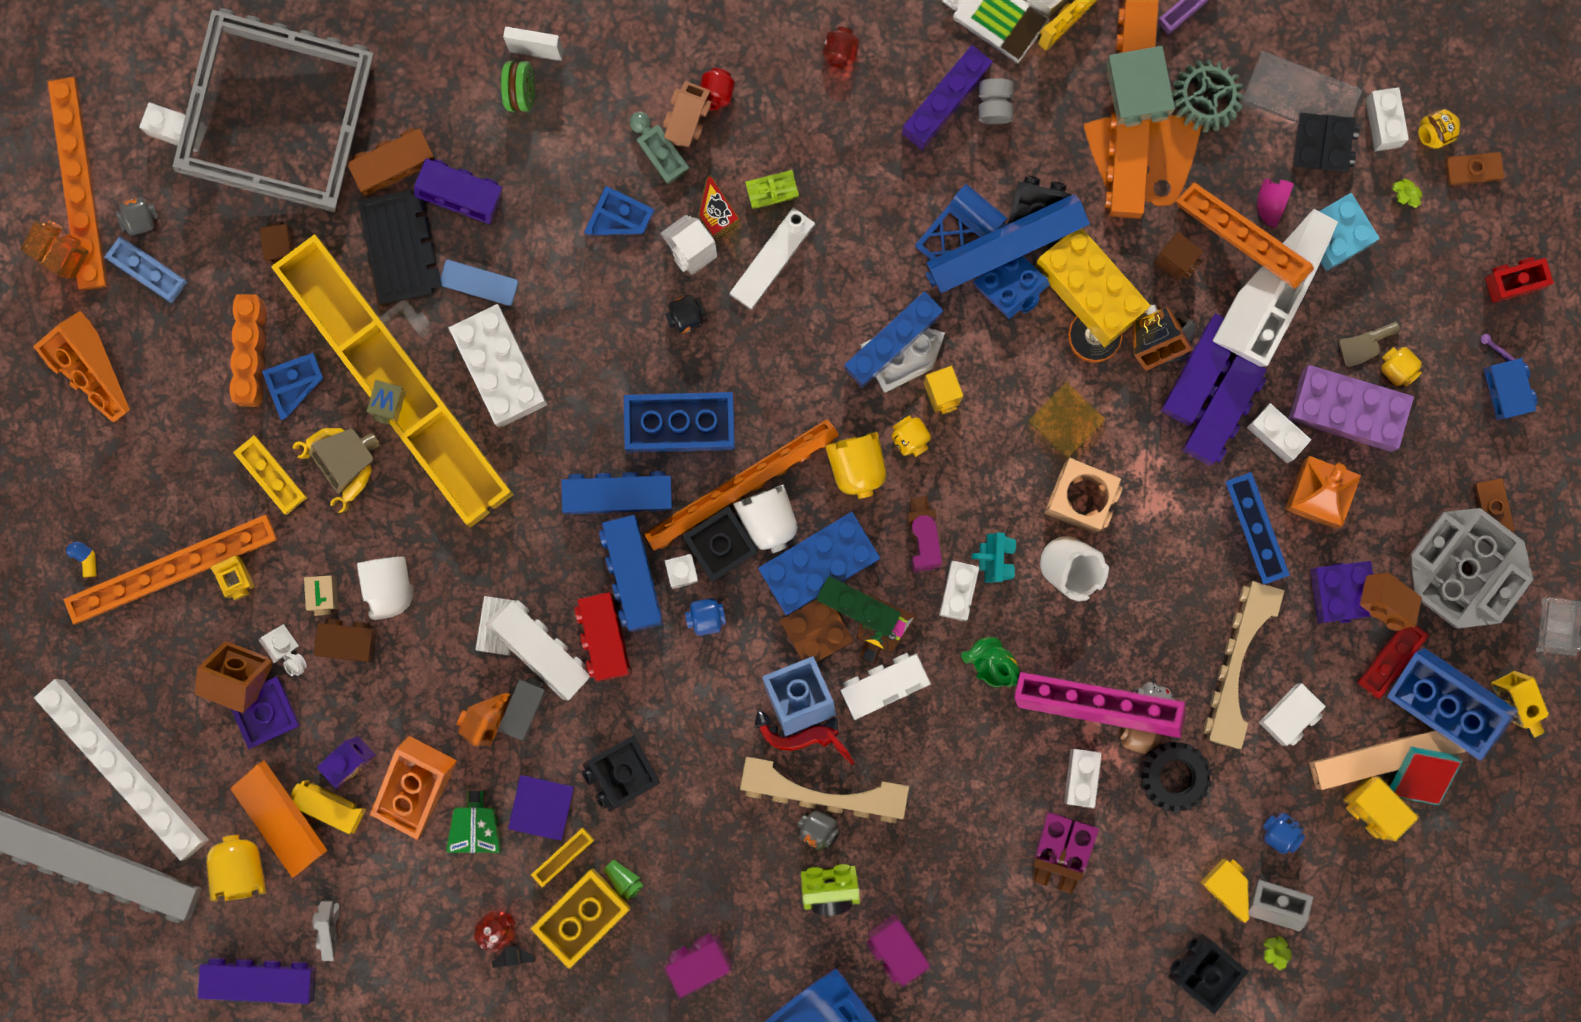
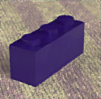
(458, 190)

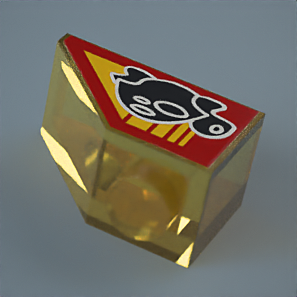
(716, 212)

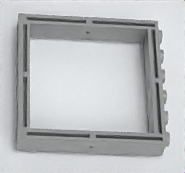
(280, 36)

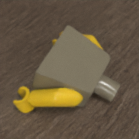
(342, 460)

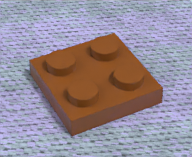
(816, 631)

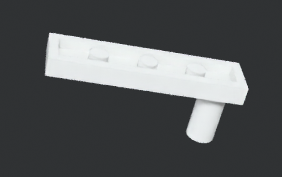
(772, 258)

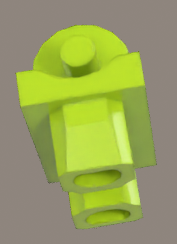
(772, 189)

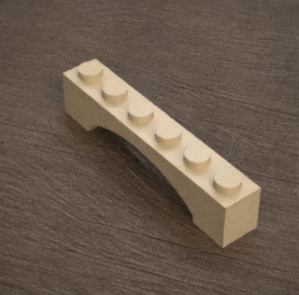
(1226, 722)
(887, 800)

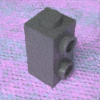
(523, 709)

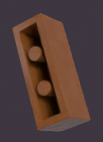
(390, 161)

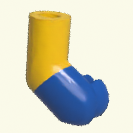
(85, 556)

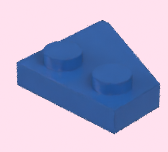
(618, 215)
(292, 382)

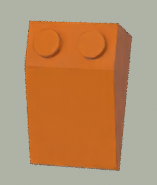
(412, 786)

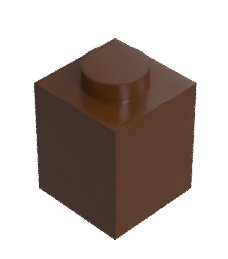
(276, 241)

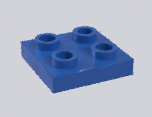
(1013, 286)

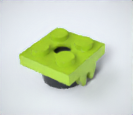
(830, 889)

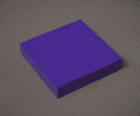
(268, 716)
(541, 807)

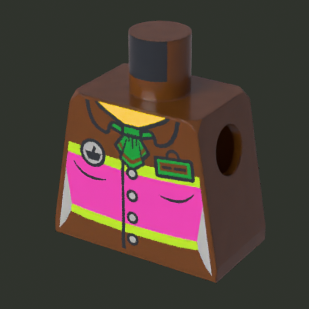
(877, 641)

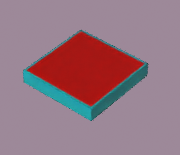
(1425, 775)

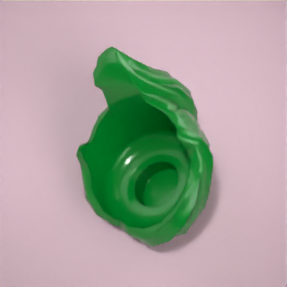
(993, 662)

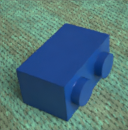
(1510, 389)

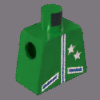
(474, 827)

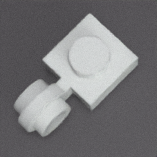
(280, 645)

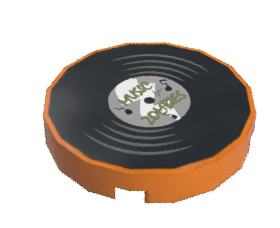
(1087, 346)

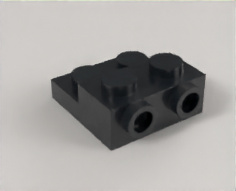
(1325, 142)
(1033, 196)
(620, 774)
(1207, 973)

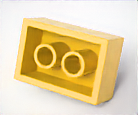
(581, 918)

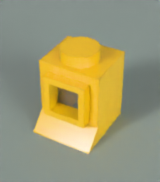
(233, 577)

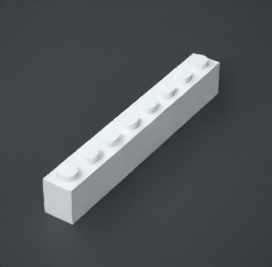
(121, 769)

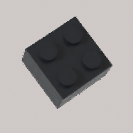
(720, 545)

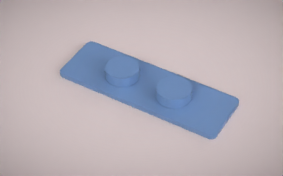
(479, 282)

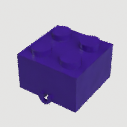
(1339, 591)

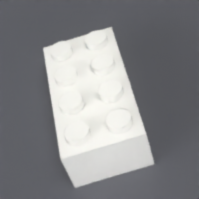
(498, 366)

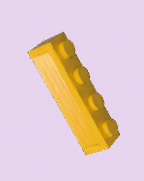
(562, 857)

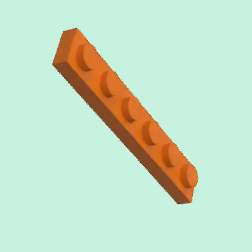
(1245, 235)

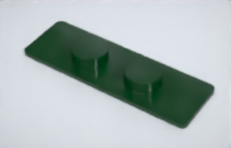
(858, 606)

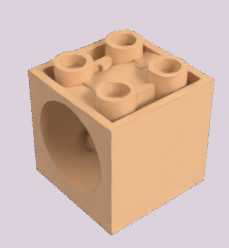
(1061, 508)

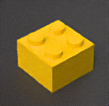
(1380, 809)

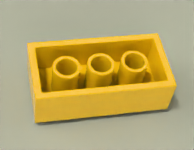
(1092, 286)

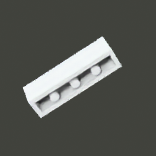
(537, 649)

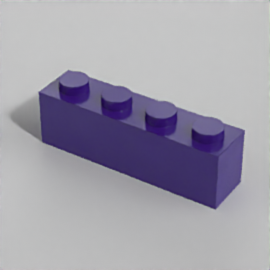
(947, 97)
(1198, 377)
(1224, 411)
(256, 982)

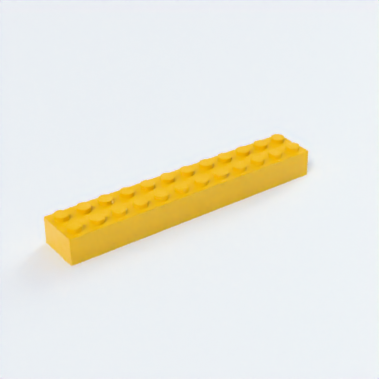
(375, 354)

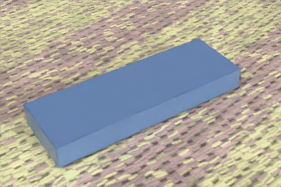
(145, 269)

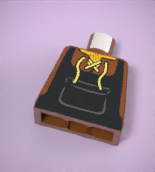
(1158, 338)

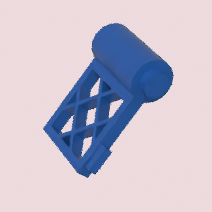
(970, 210)

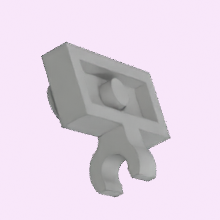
(325, 923)

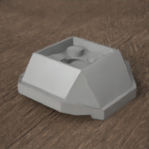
(1497, 564)

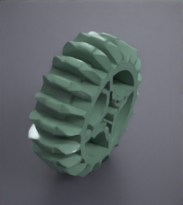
(1203, 75)

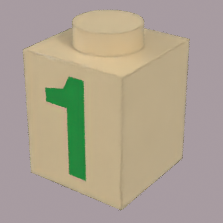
(321, 594)

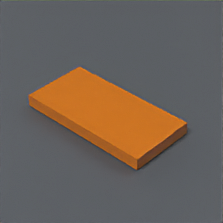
(278, 819)

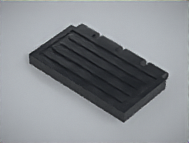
(397, 249)

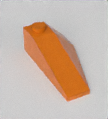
(80, 355)
(483, 719)

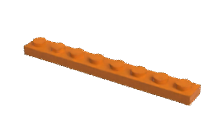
(77, 179)
(746, 481)
(170, 569)

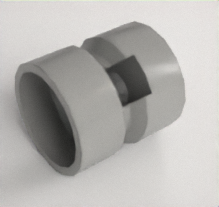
(996, 98)

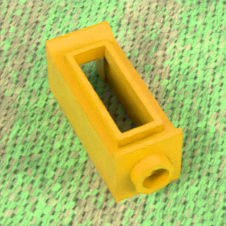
(327, 806)

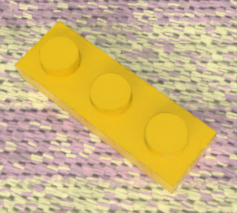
(270, 475)

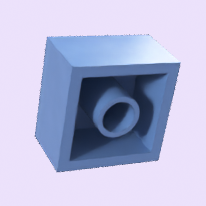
(799, 696)

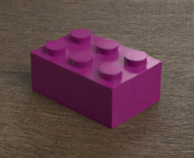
(901, 954)
(698, 965)

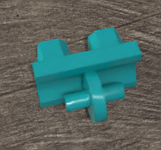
(992, 558)

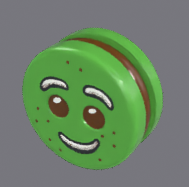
(517, 86)

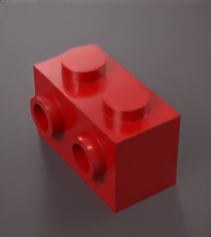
(1519, 280)

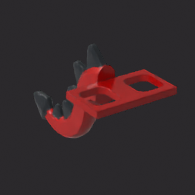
(802, 738)

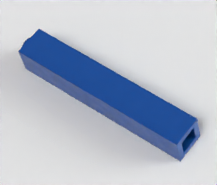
(1007, 243)

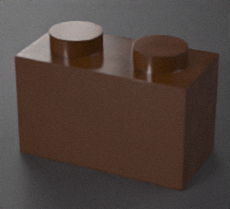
(1179, 257)
(345, 642)

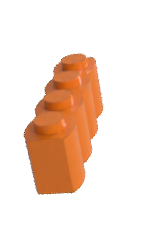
(249, 343)

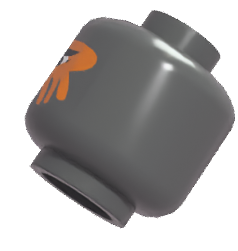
(136, 216)
(818, 830)

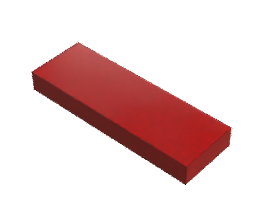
(1392, 660)

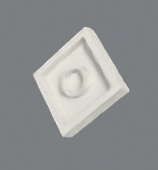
(533, 43)

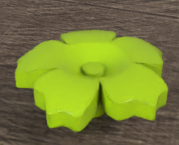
(1408, 192)
(1277, 952)

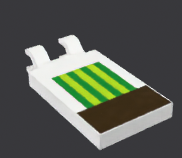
(1004, 24)

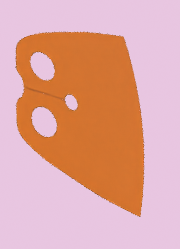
(1169, 154)

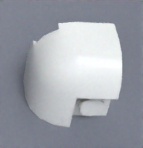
(385, 586)

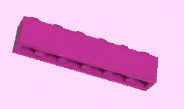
(1100, 704)

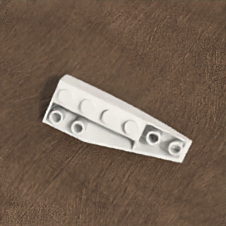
(1267, 302)

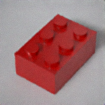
(603, 637)

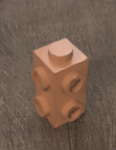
(684, 121)

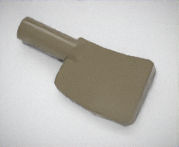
(1364, 346)

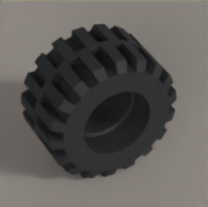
(1198, 781)

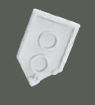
(912, 362)

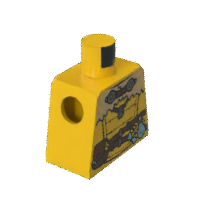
(1524, 695)

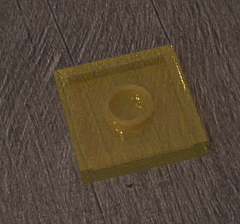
(1066, 420)

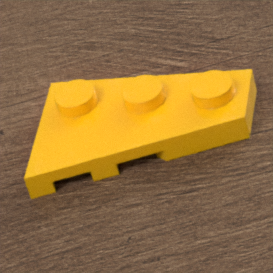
(1066, 18)

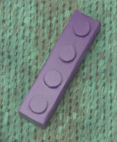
(1178, 14)

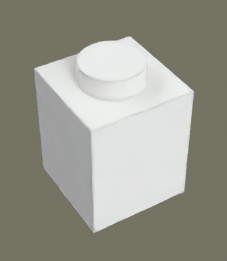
(681, 571)

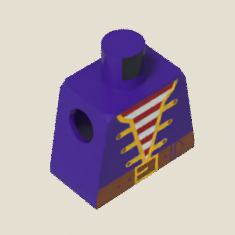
(346, 762)

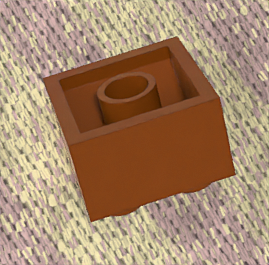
(232, 676)

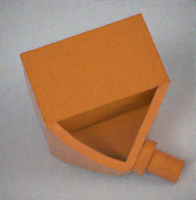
(1323, 492)

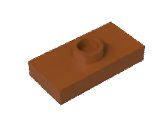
(1474, 168)
(1493, 500)

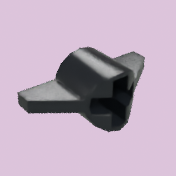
(513, 956)

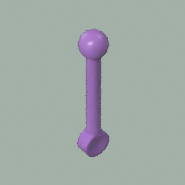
(1486, 339)

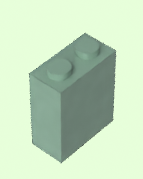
(1140, 86)

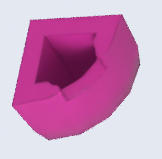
(1273, 200)

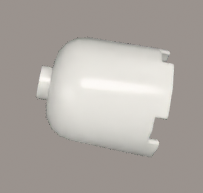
(768, 519)
(1073, 567)

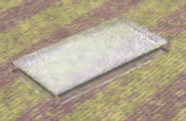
(1291, 88)

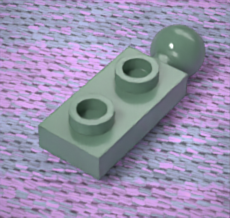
(657, 148)

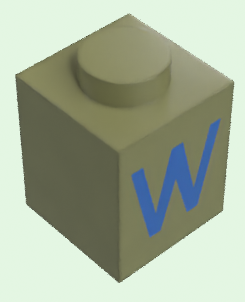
(386, 402)

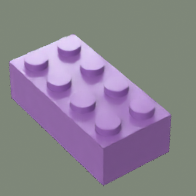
(1350, 408)

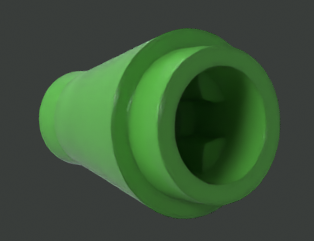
(624, 880)

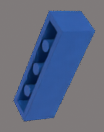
(893, 340)
(618, 494)
(1257, 528)

